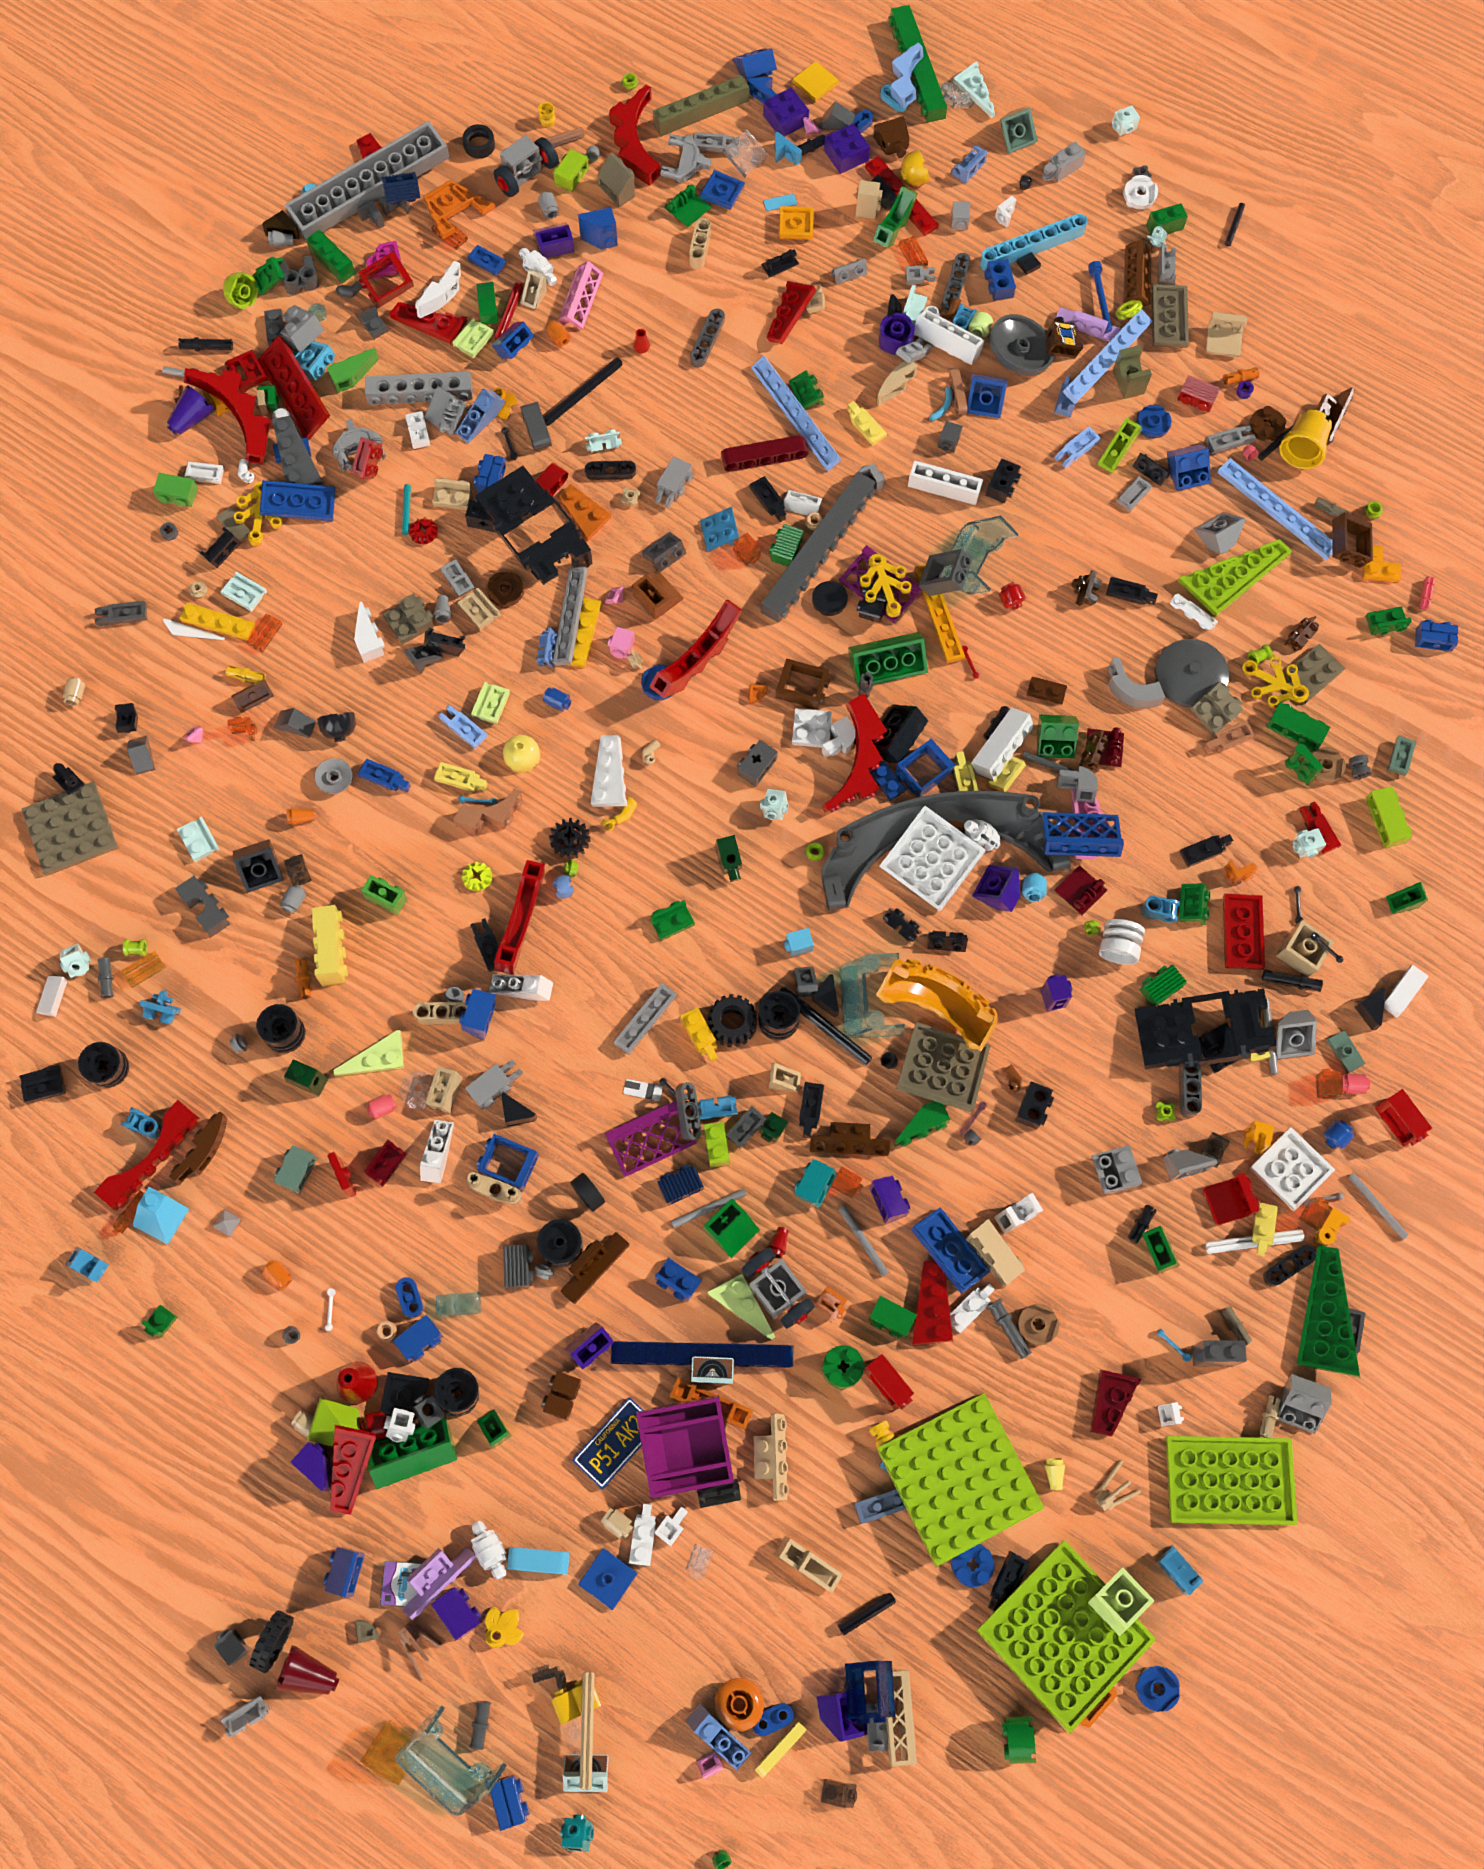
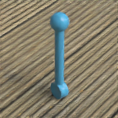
(462, 799)
(1186, 1356)

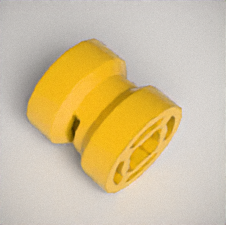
(546, 114)
(881, 1433)

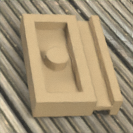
(479, 609)

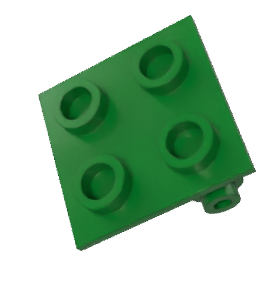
(687, 206)

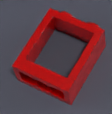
(390, 259)
(1404, 1118)
(889, 1382)

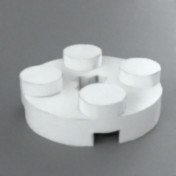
(1138, 201)

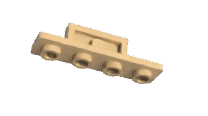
(771, 1457)

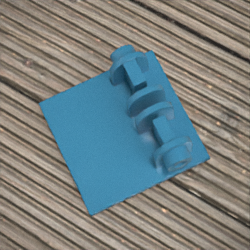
(719, 529)

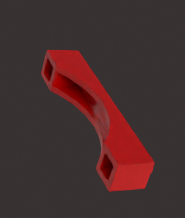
(515, 933)
(176, 1124)

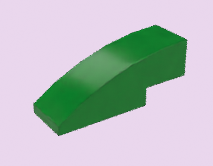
(487, 303)

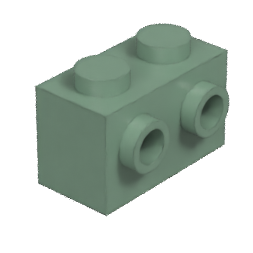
(295, 1169)

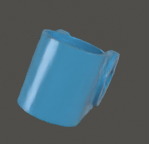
(963, 317)
(1164, 909)
(139, 1123)

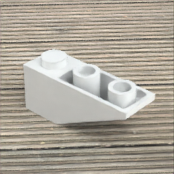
(365, 636)
(522, 986)
(436, 1151)

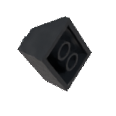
(903, 728)

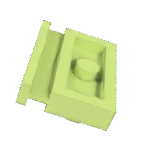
(473, 338)
(490, 703)

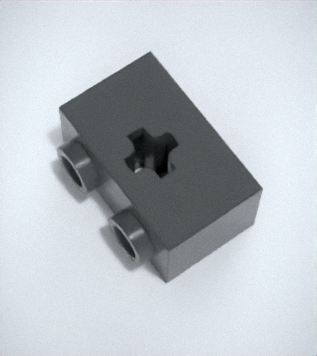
(755, 772)

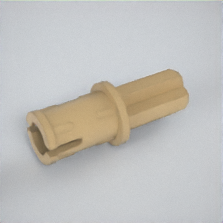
(1270, 1417)

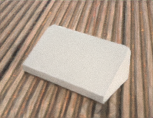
(801, 503)
(52, 995)

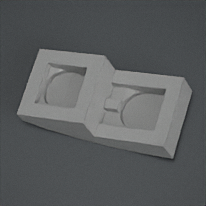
(457, 578)

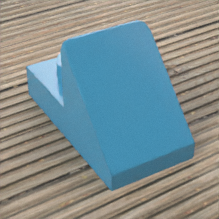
(786, 148)

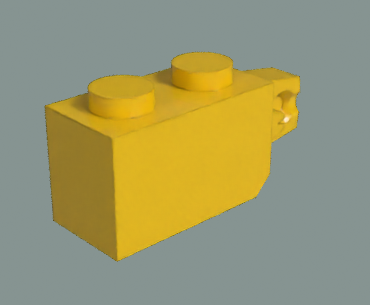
(699, 1033)

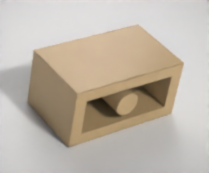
(868, 199)

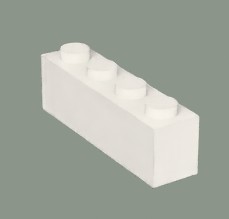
(948, 337)
(945, 482)
(1002, 743)

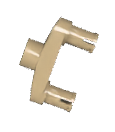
(484, 1185)

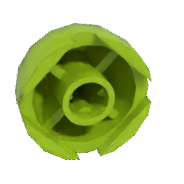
(240, 290)

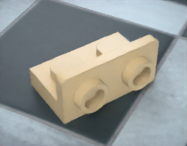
(451, 494)

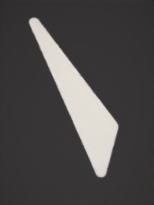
(184, 630)

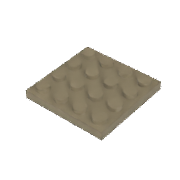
(69, 829)
(942, 1068)

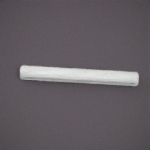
(1246, 1242)

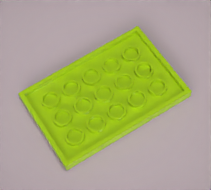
(1231, 1480)

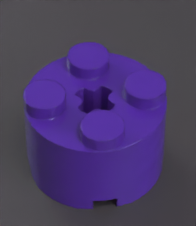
(895, 332)

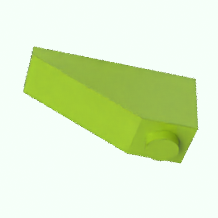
(1120, 445)

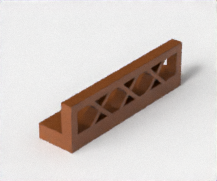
(1142, 270)

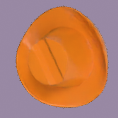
(739, 1704)

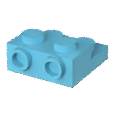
(315, 359)

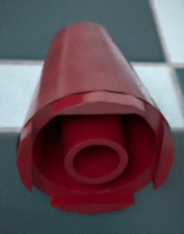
(306, 1674)

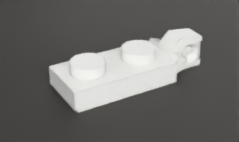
(1193, 611)
(971, 1308)
(643, 1537)

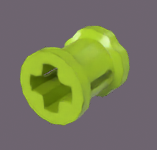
(1261, 654)
(135, 947)

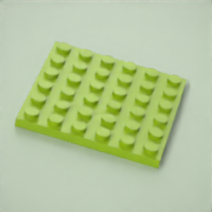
(960, 1479)
(1060, 1641)

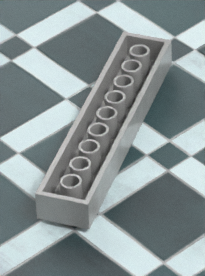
(362, 182)

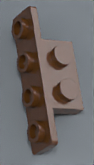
(1335, 409)
(849, 1139)
(593, 1265)

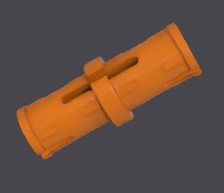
(1241, 375)
(302, 978)

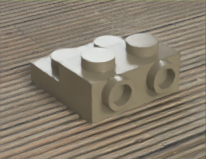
(409, 618)
(1216, 707)

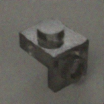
(297, 870)
(1215, 1147)
(545, 1673)
(839, 1793)

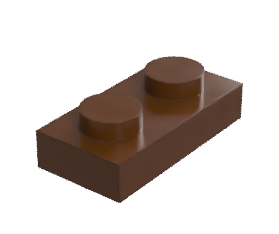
(1046, 690)
(252, 695)

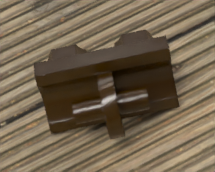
(1084, 586)

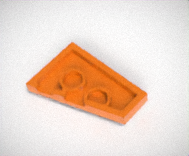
(586, 513)

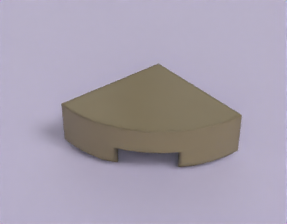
(366, 1631)

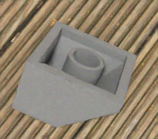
(1221, 532)
(1296, 1035)
(1186, 1163)

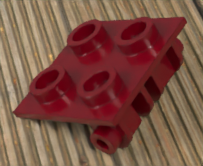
(1114, 748)
(1081, 890)

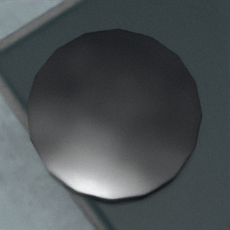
(829, 598)

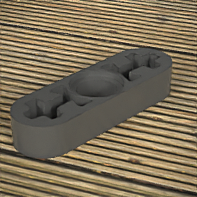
(683, 1118)

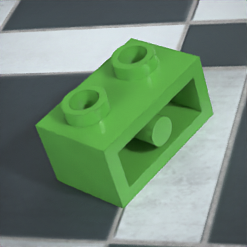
(175, 489)
(383, 894)

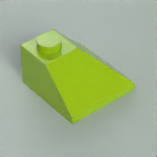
(330, 1414)

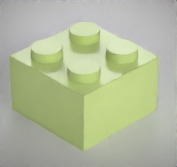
(1121, 1602)

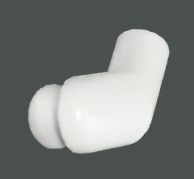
(243, 473)

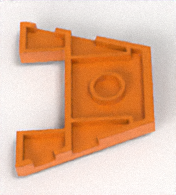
(448, 201)

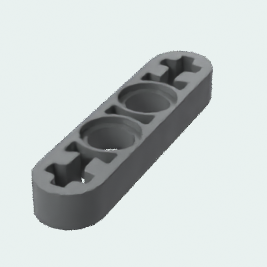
(956, 282)
(706, 337)

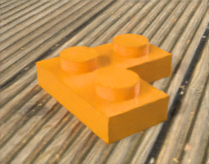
(1381, 570)

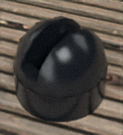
(1025, 182)
(889, 1060)

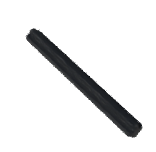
(582, 391)
(831, 1030)

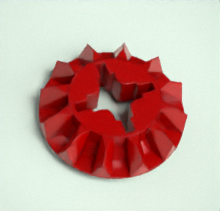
(418, 536)

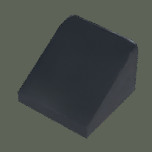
(894, 306)

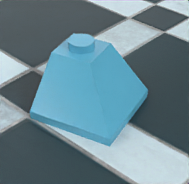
(159, 1215)

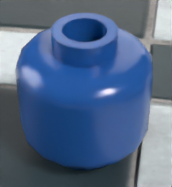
(1338, 1134)

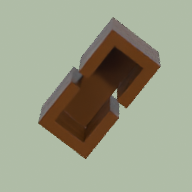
(558, 1406)

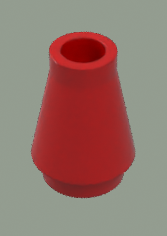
(641, 342)
(779, 1242)

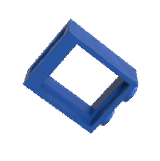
(936, 755)
(526, 1170)

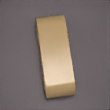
(700, 243)
(434, 1008)

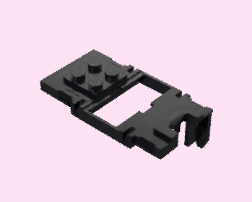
(515, 501)
(1168, 1035)

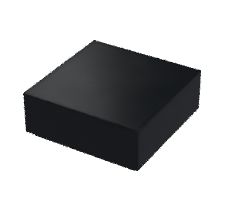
(1028, 263)

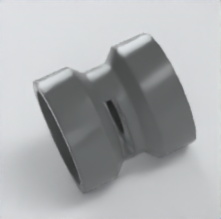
(1359, 766)

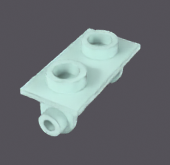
(1158, 237)
(596, 440)

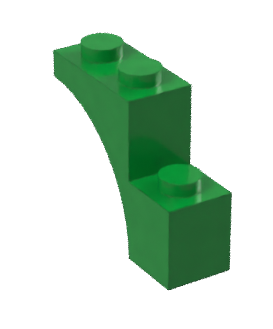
(896, 218)

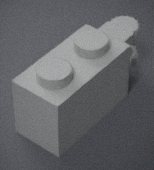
(1064, 162)
(673, 481)
(492, 1084)

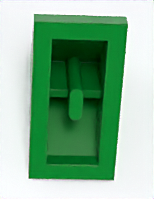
(1407, 898)
(494, 1428)

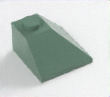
(1018, 129)

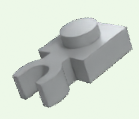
(917, 275)

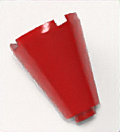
(356, 1382)

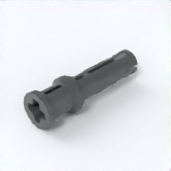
(1004, 1320)

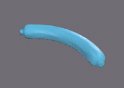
(948, 399)

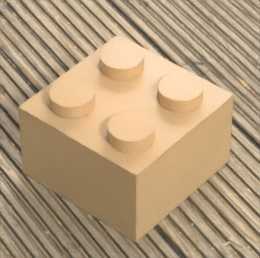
(1301, 951)

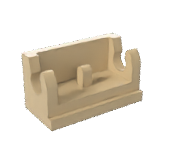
(443, 1089)

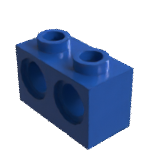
(1000, 279)

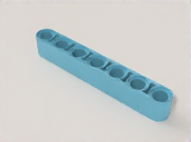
(1036, 240)

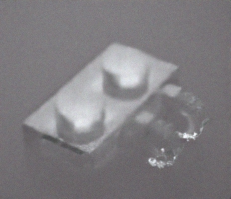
(956, 98)

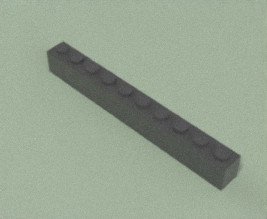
(818, 547)

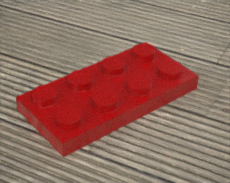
(1243, 931)

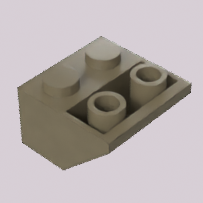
(616, 180)

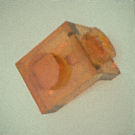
(243, 725)

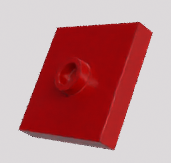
(342, 1173)

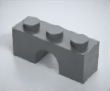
(194, 893)

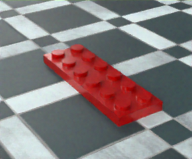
(293, 387)

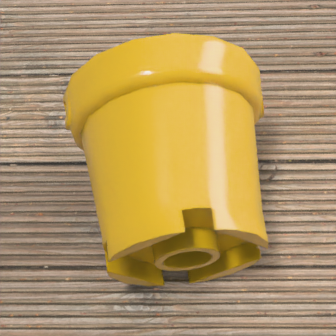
(1306, 442)

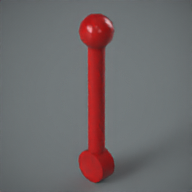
(975, 674)

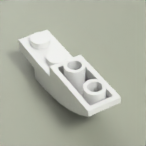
(439, 293)

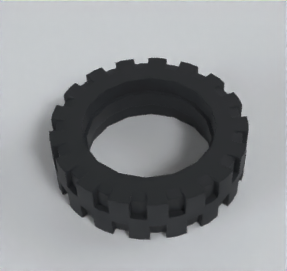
(271, 1641)

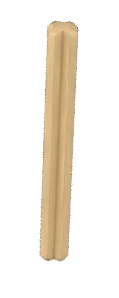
(587, 1731)

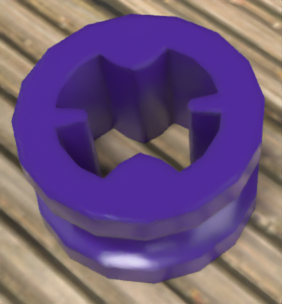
(1247, 385)

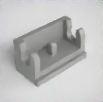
(1166, 266)

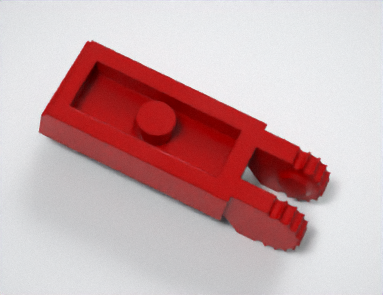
(1322, 824)

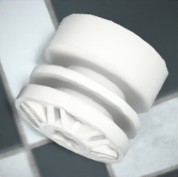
(1122, 941)

